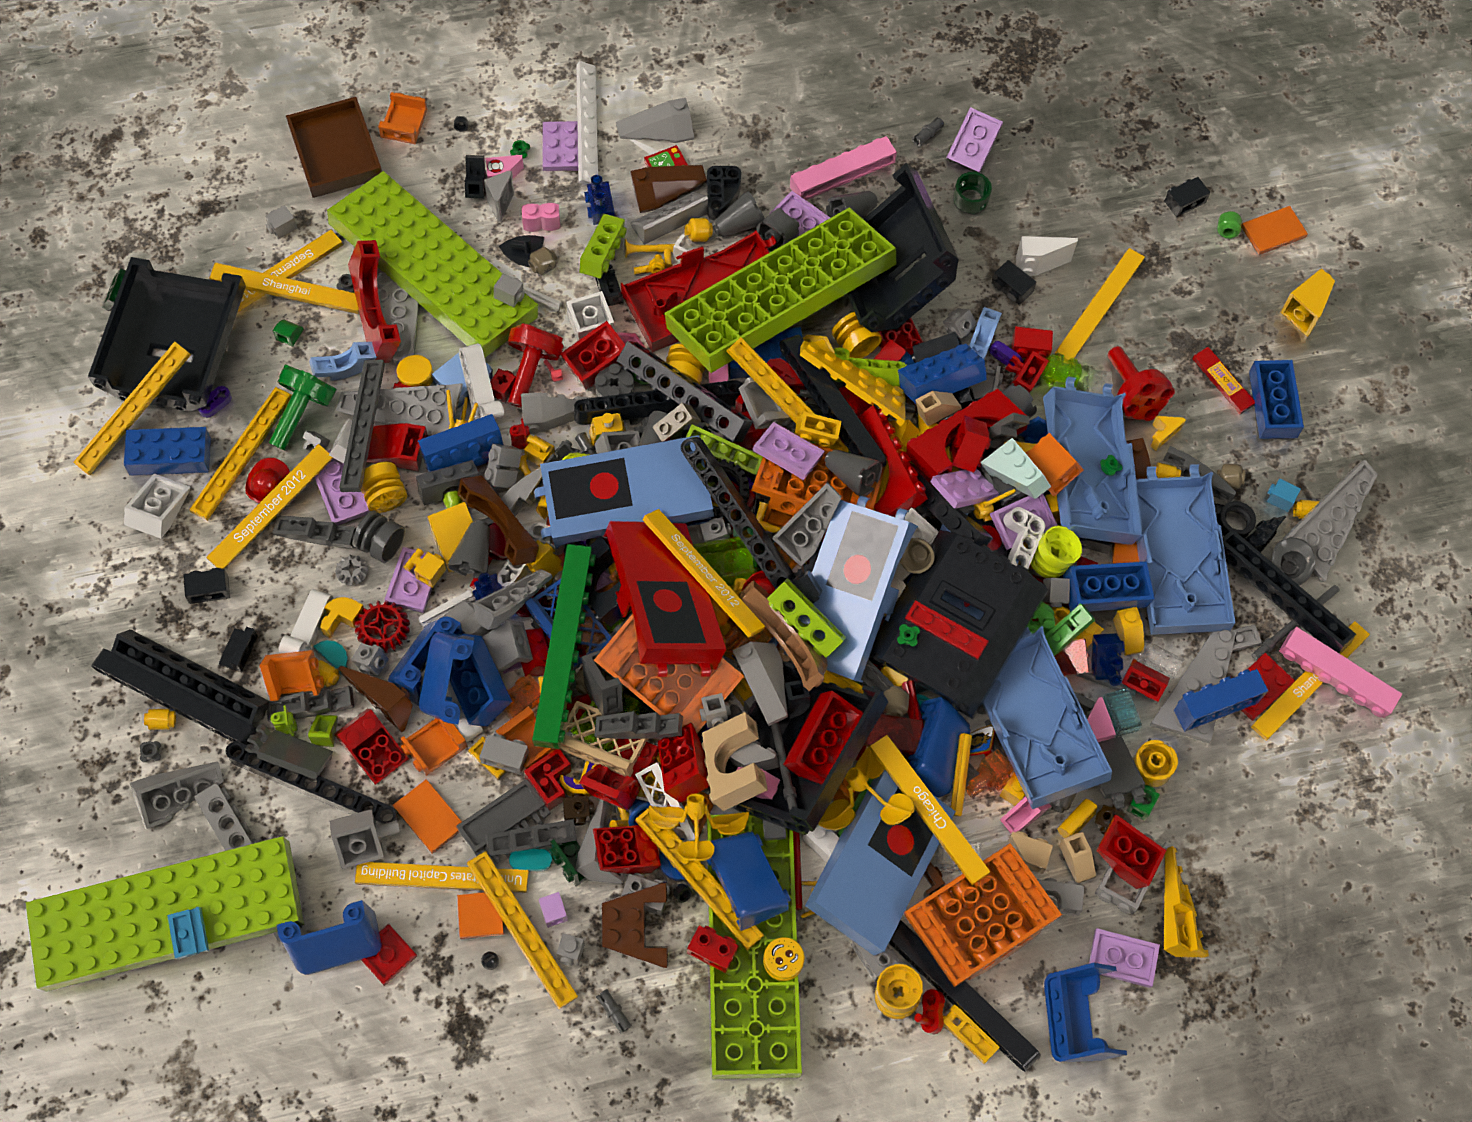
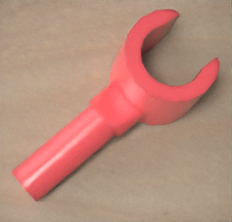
(556, 375)

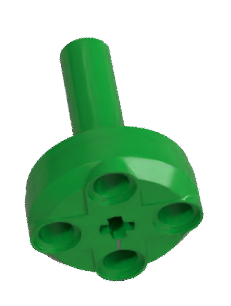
(304, 388)

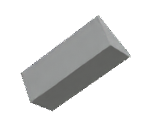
(670, 217)

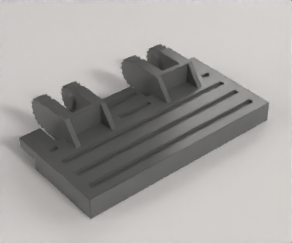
(502, 815)

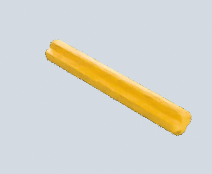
(961, 773)

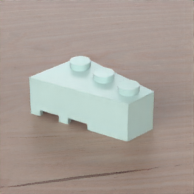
(1017, 469)

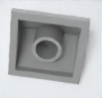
(499, 193)

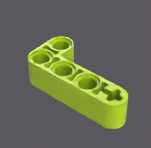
(879, 368)

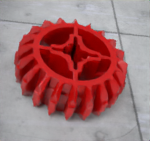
(366, 627)

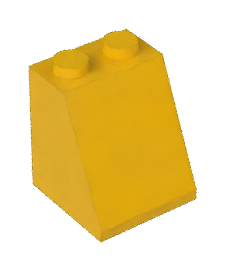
(1308, 301)
(448, 529)

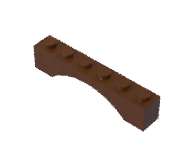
(480, 496)

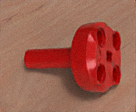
(535, 345)
(1145, 390)

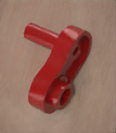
(932, 1017)

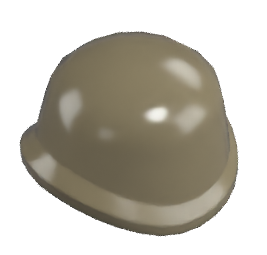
(917, 556)

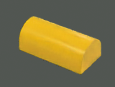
(1078, 818)

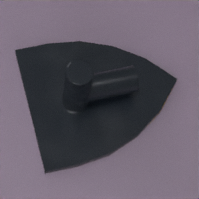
(520, 247)

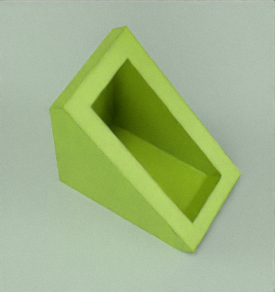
(323, 730)

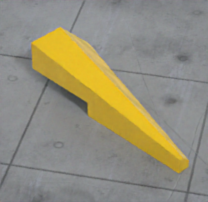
(1180, 926)

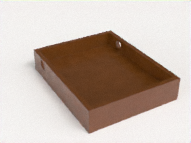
(334, 146)

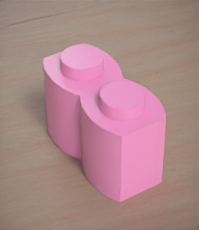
(541, 217)

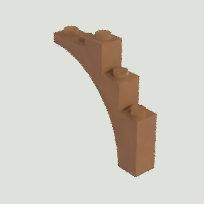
(806, 660)

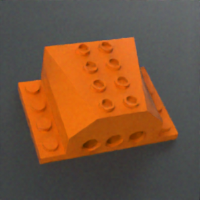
(791, 493)
(667, 695)
(984, 922)

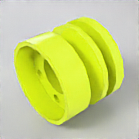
(1056, 552)

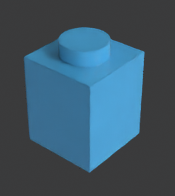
(1283, 494)

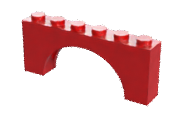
(363, 272)
(929, 448)
(903, 486)

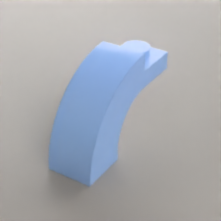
(985, 331)
(344, 364)

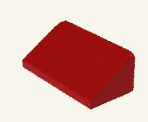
(891, 351)

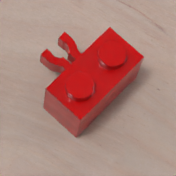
(1028, 371)

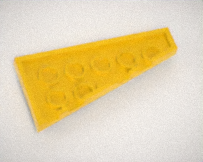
(859, 381)

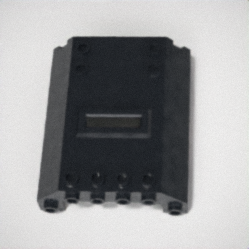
(913, 228)
(154, 313)
(986, 582)
(811, 796)

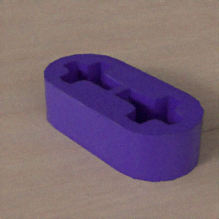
(1003, 353)
(215, 402)

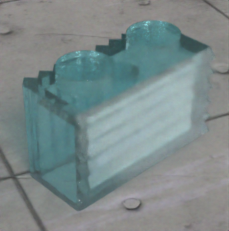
(1122, 712)

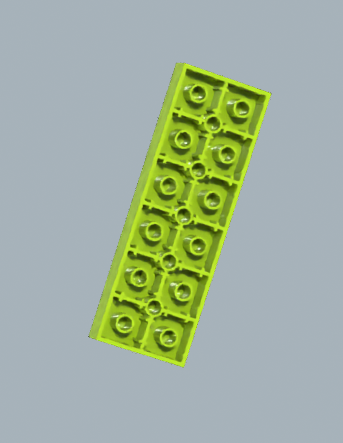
(430, 262)
(781, 288)
(126, 919)
(751, 1012)

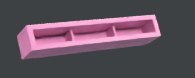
(843, 168)
(1340, 673)

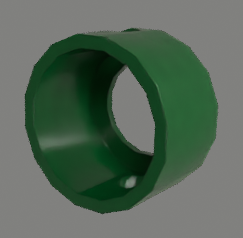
(975, 182)

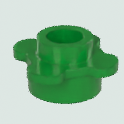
(520, 145)
(1110, 465)
(903, 639)

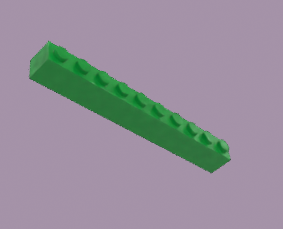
(563, 647)

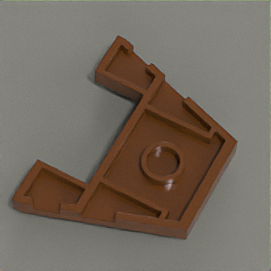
(625, 924)

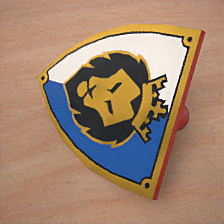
(982, 741)

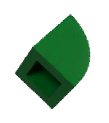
(287, 332)

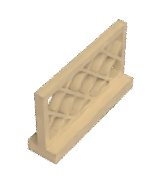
(590, 751)

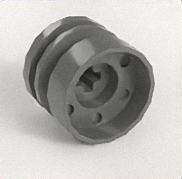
(378, 536)

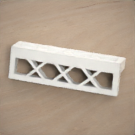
(686, 826)

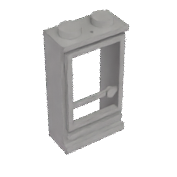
(1111, 897)

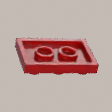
(1276, 681)

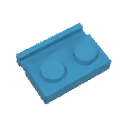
(188, 933)

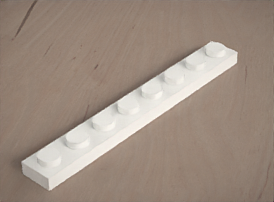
(587, 122)

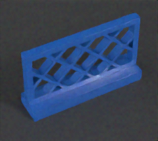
(546, 623)

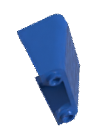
(442, 651)
(408, 669)
(938, 745)
(748, 879)
(334, 945)

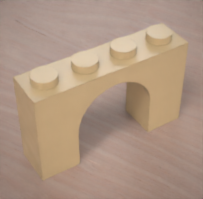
(719, 745)

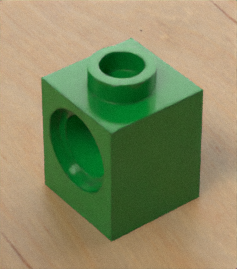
(1143, 810)

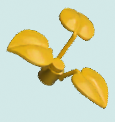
(840, 812)
(697, 850)

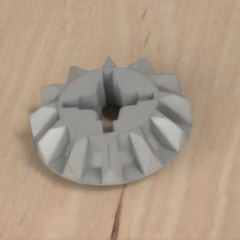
(358, 574)

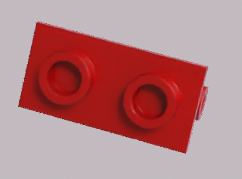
(519, 435)

